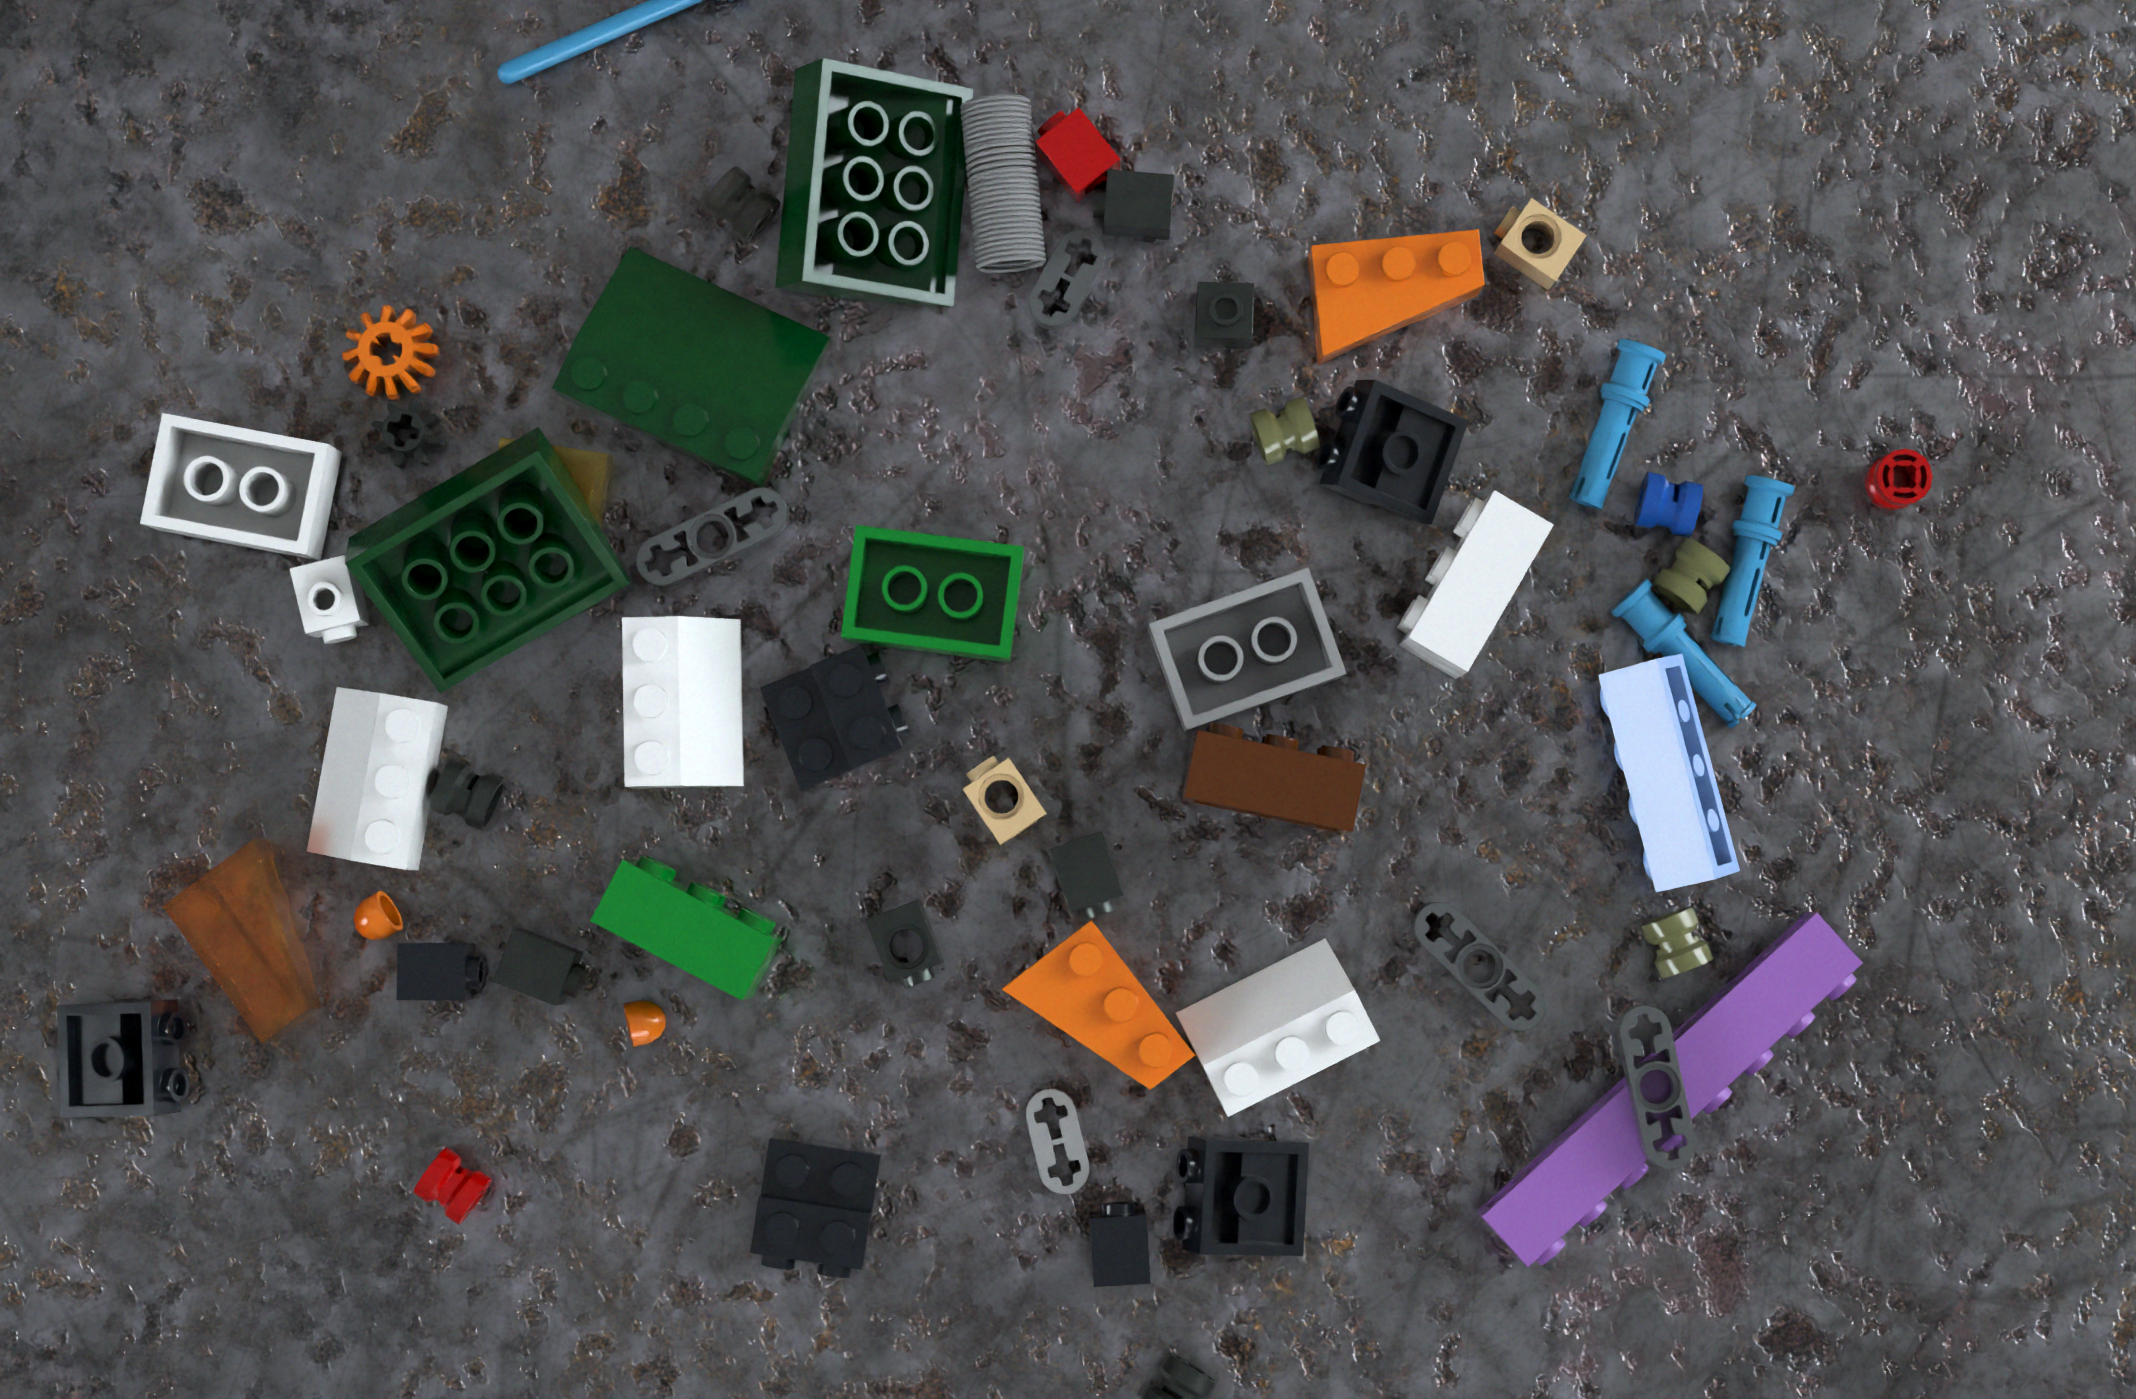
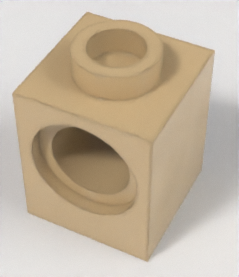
(1562, 238)
(1023, 815)

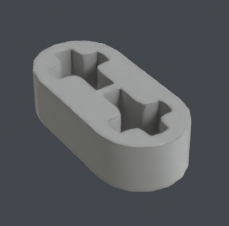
(1044, 1145)

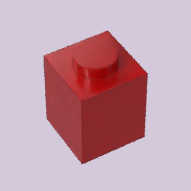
(1075, 153)

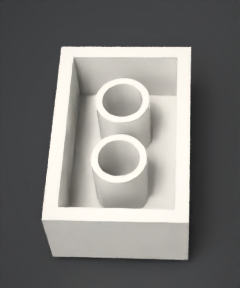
(241, 486)
(1472, 583)

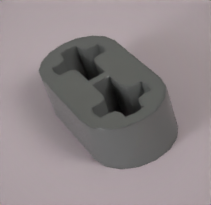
(1055, 273)

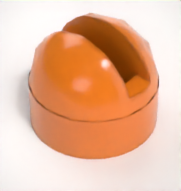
(377, 917)
(644, 1021)

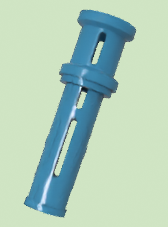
(1622, 400)
(1755, 535)
(1666, 634)

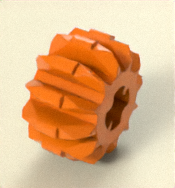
(375, 338)

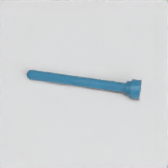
(589, 38)

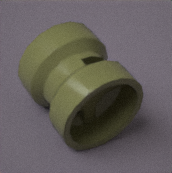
(1289, 430)
(1691, 576)
(1678, 946)

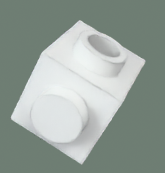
(329, 600)

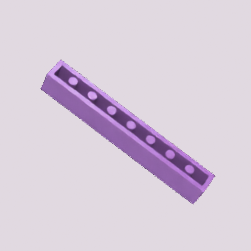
(1712, 1049)

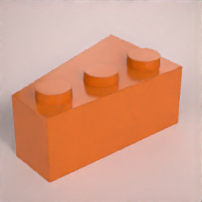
(1388, 283)
(1102, 1005)

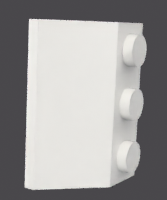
(682, 702)
(377, 778)
(1277, 1027)

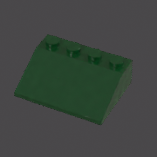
(872, 186)
(692, 366)
(486, 561)

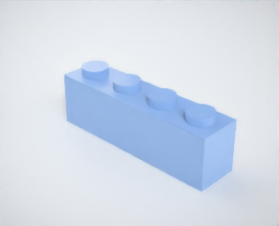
(1668, 773)

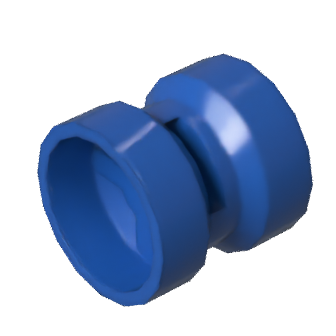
(1668, 504)

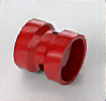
(1889, 486)
(452, 1185)

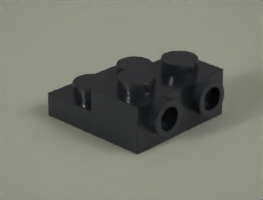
(1391, 450)
(835, 717)
(121, 1058)
(1242, 1196)
(815, 1207)

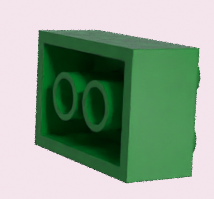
(932, 593)
(688, 926)

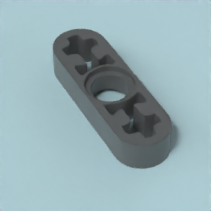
(680, 567)
(1518, 985)
(1651, 1130)

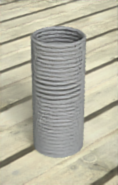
(1006, 193)

